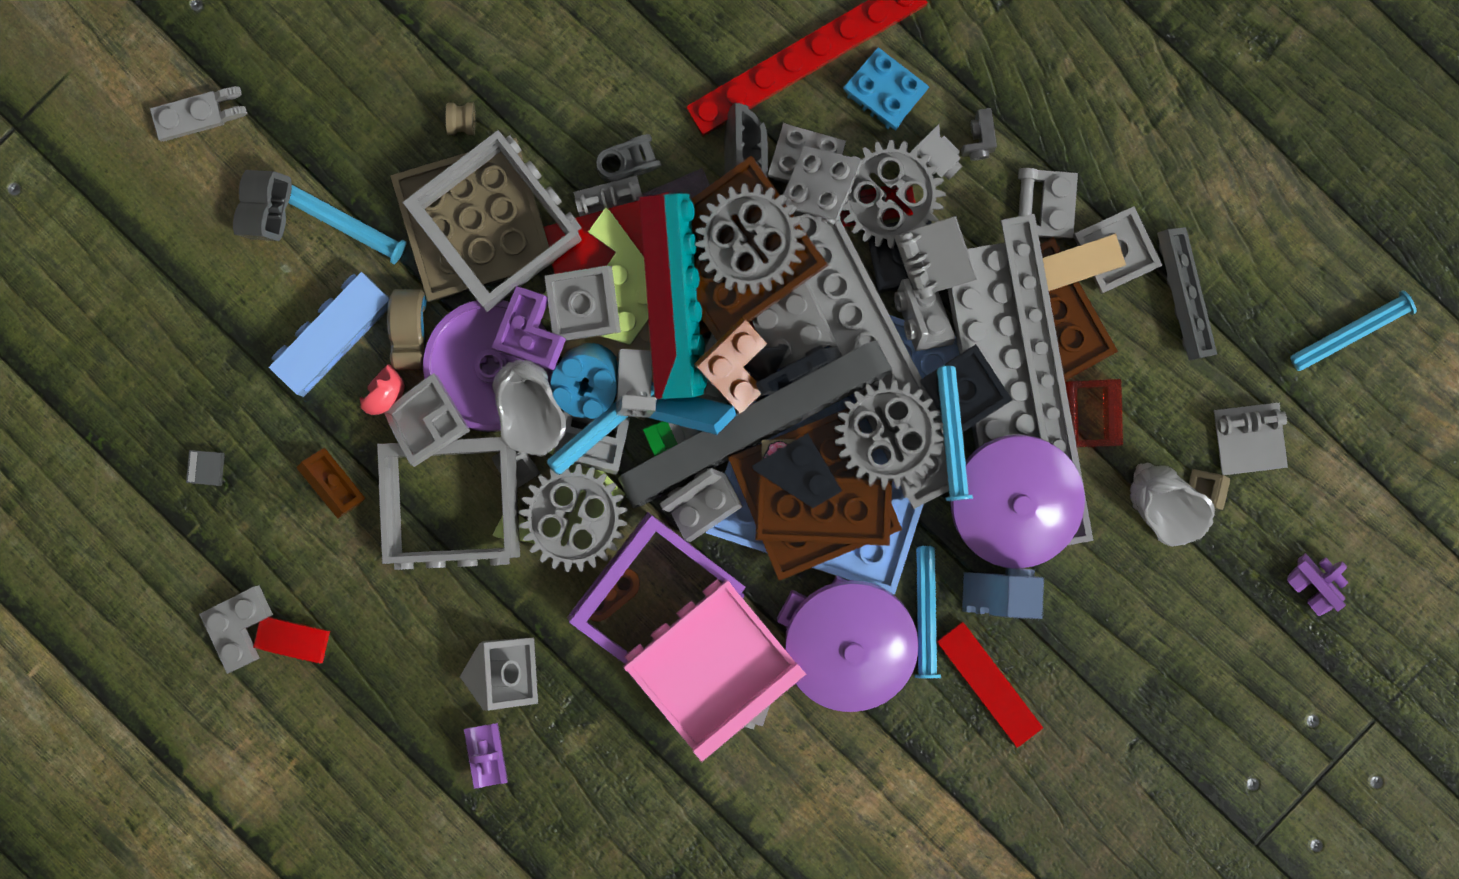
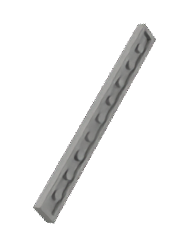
(1041, 344)

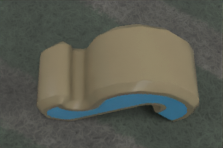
(406, 328)

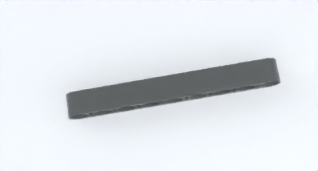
(756, 423)

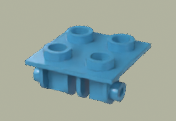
(885, 89)

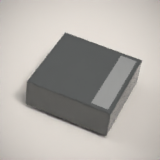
(205, 468)

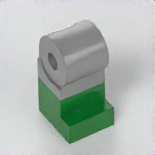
(667, 435)

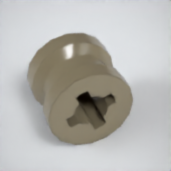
(460, 119)

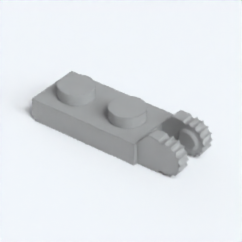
(195, 114)

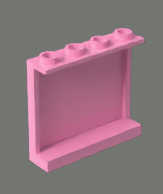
(713, 668)

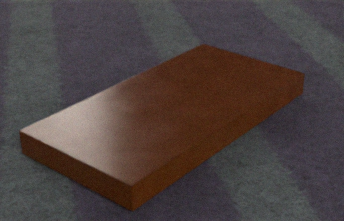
(1077, 326)
(851, 517)

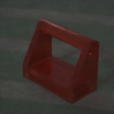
(1111, 411)

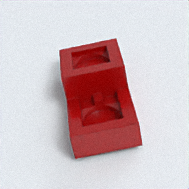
(292, 639)

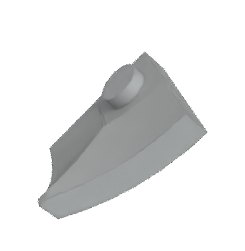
(425, 420)

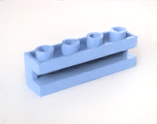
(331, 334)

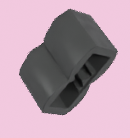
(262, 205)

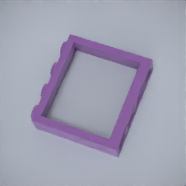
(619, 564)

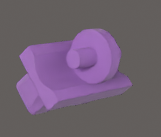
(1328, 594)
(485, 755)

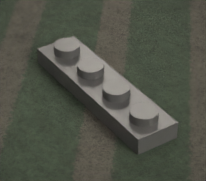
(1187, 293)

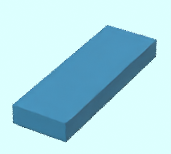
(694, 413)

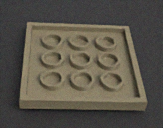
(486, 219)

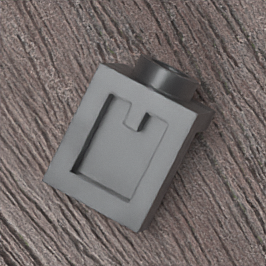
(982, 129)

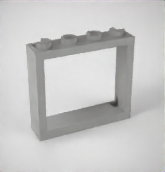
(459, 171)
(391, 516)

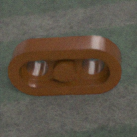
(617, 598)

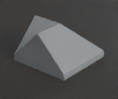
(502, 673)

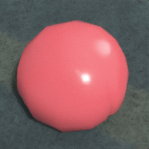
(384, 391)

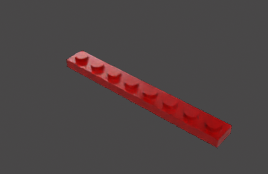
(800, 60)

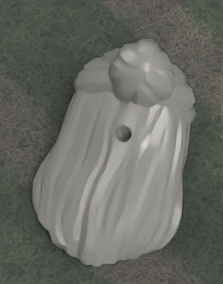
(527, 409)
(1170, 505)

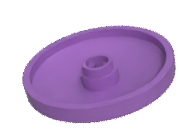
(466, 362)
(1022, 502)
(852, 645)

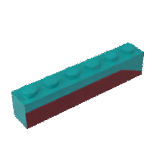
(672, 295)

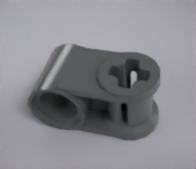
(629, 158)

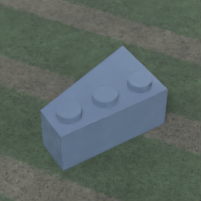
(1005, 595)

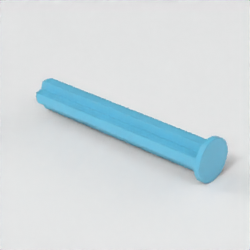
(347, 224)
(1354, 331)
(952, 434)
(586, 439)
(926, 613)

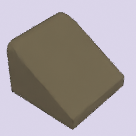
(1211, 485)

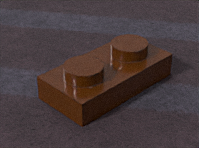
(330, 483)

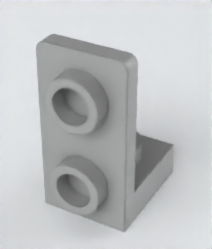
(634, 384)

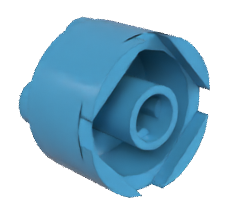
(575, 394)

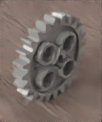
(912, 172)
(726, 257)
(917, 423)
(545, 506)

